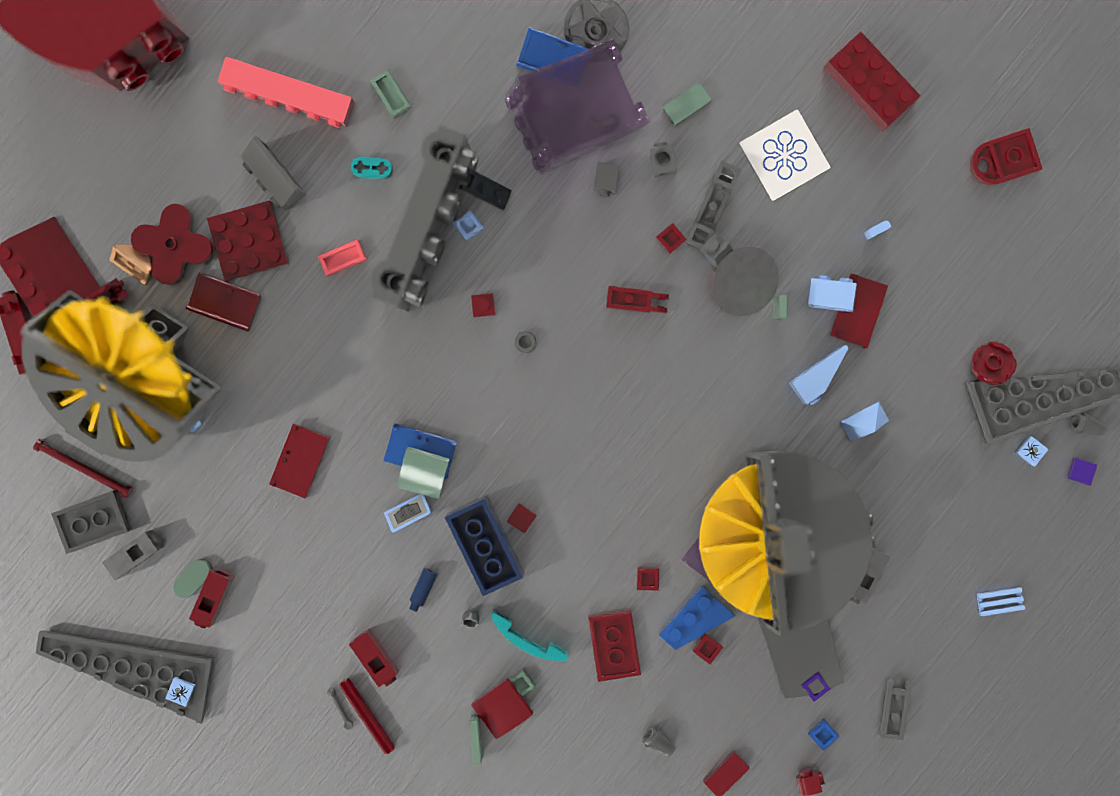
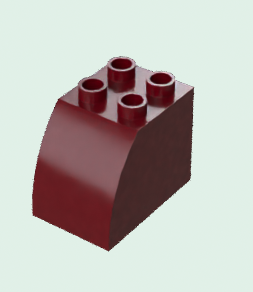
(96, 39)

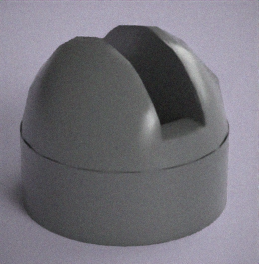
(470, 619)

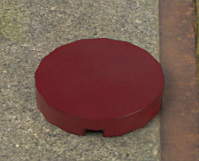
(993, 363)

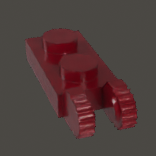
(634, 299)

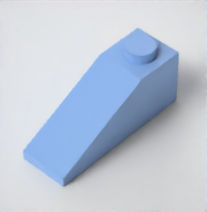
(817, 378)

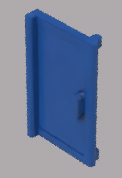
(544, 49)
(405, 436)

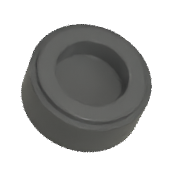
(525, 342)

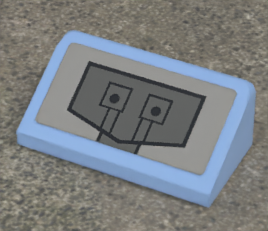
(407, 512)

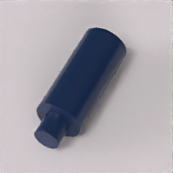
(422, 588)

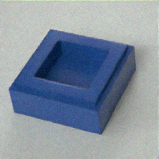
(823, 734)

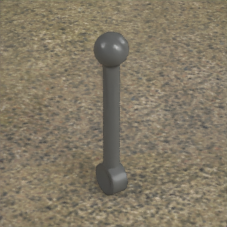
(348, 724)

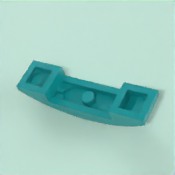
(552, 651)

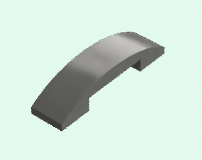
(713, 204)

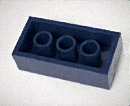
(484, 545)

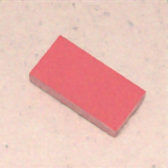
(342, 258)

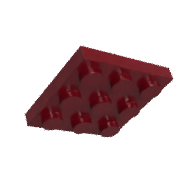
(247, 241)

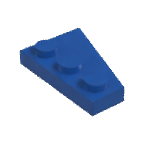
(696, 618)

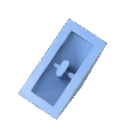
(864, 422)

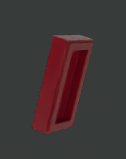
(726, 774)

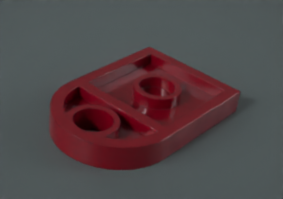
(1006, 158)

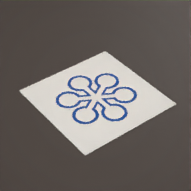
(785, 155)

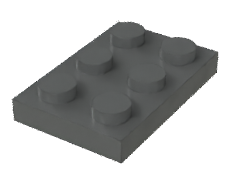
(90, 522)

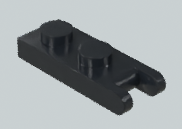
(487, 190)

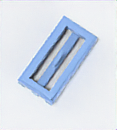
(1019, 598)

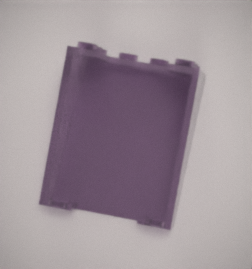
(574, 107)

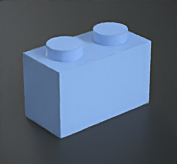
(832, 294)

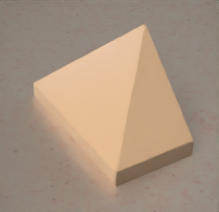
(132, 262)

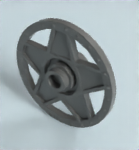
(595, 25)

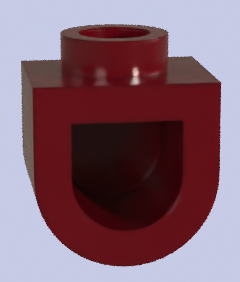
(810, 782)

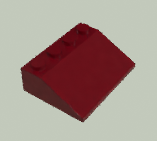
(45, 266)

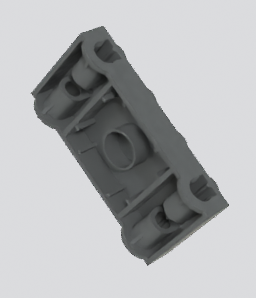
(429, 206)

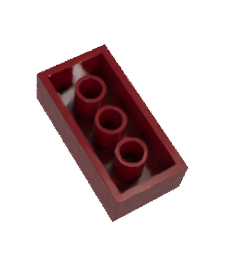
(872, 81)

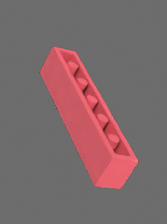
(285, 91)

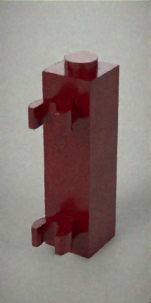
(14, 317)

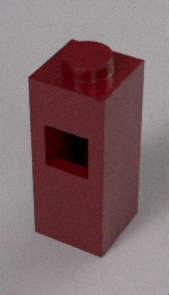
(211, 598)
(374, 658)

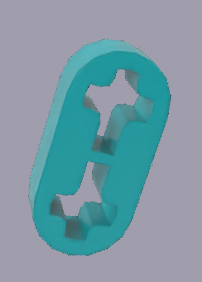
(371, 162)

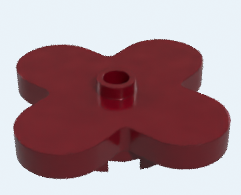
(188, 246)

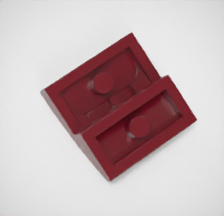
(502, 708)

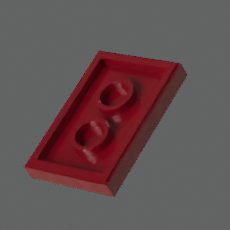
(614, 645)

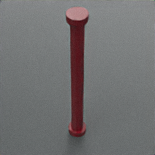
(41, 446)

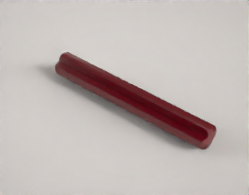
(366, 716)

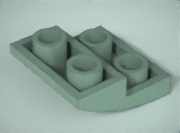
(423, 472)

